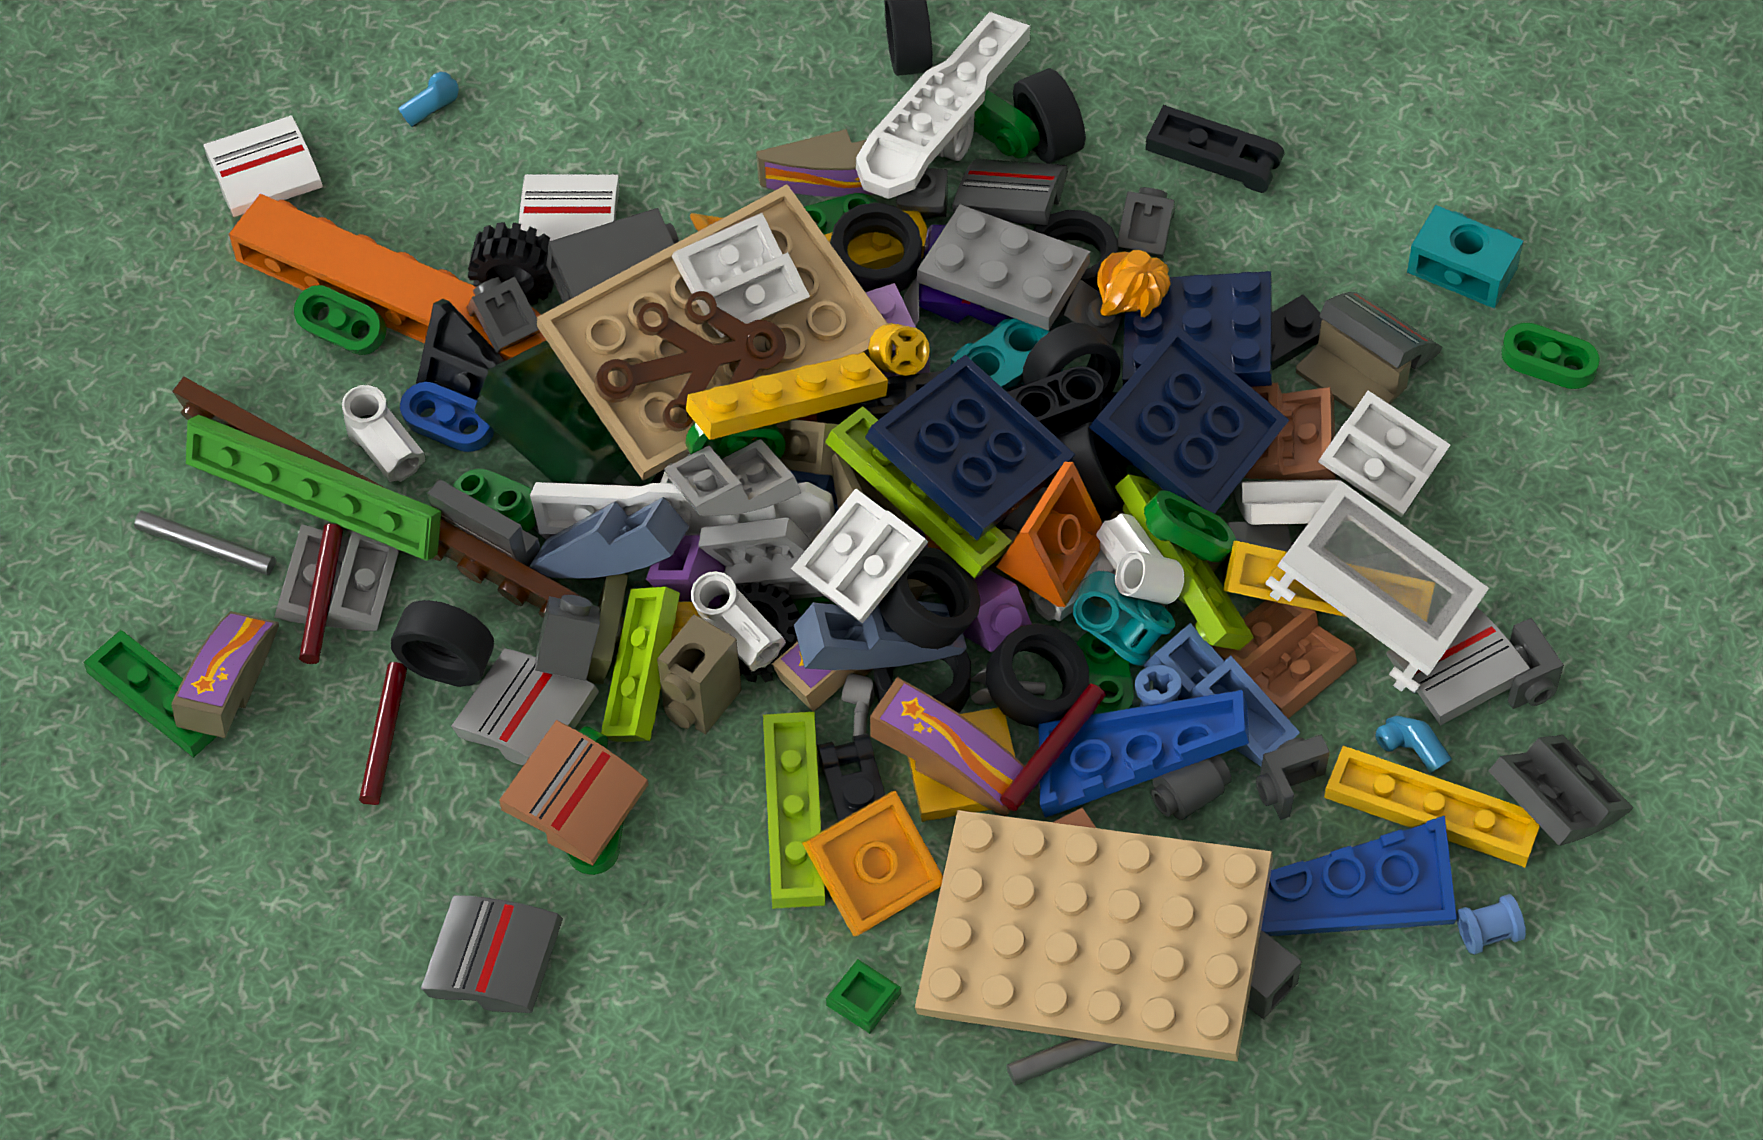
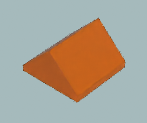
(1056, 540)

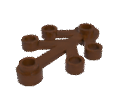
(699, 355)

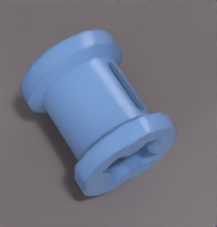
(1166, 685)
(1491, 924)

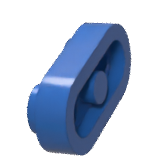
(451, 417)

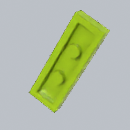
(636, 676)

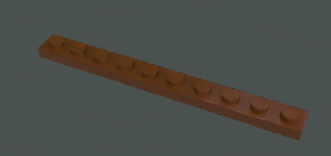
(474, 557)

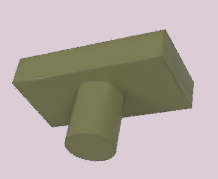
(610, 627)

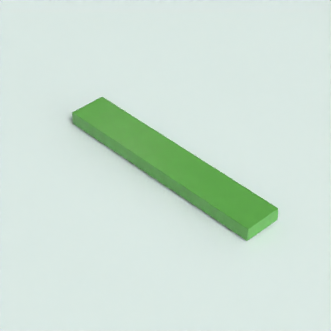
(313, 487)

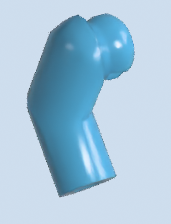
(439, 93)
(1413, 735)

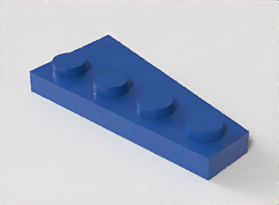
(1139, 745)
(1370, 886)

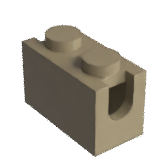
(699, 675)

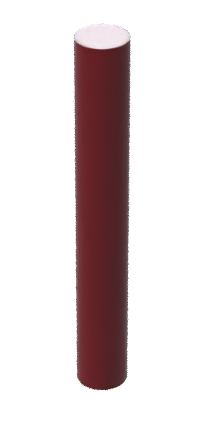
(321, 594)
(383, 734)
(1052, 747)

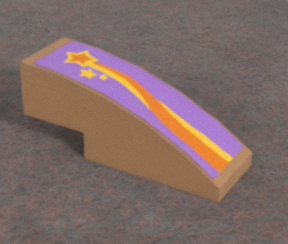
(944, 745)

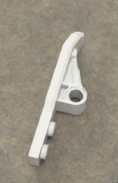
(938, 109)
(565, 504)

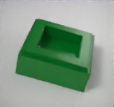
(863, 996)

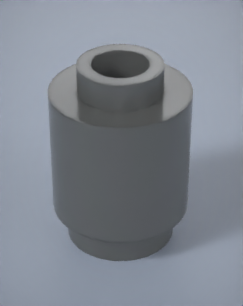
(1190, 787)

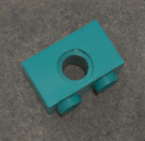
(1465, 256)

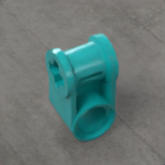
(1124, 622)

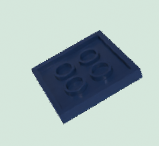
(1220, 312)
(1189, 422)
(969, 446)

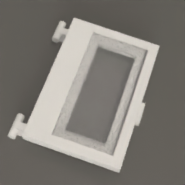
(1381, 580)

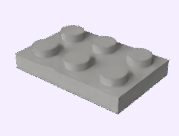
(1003, 267)

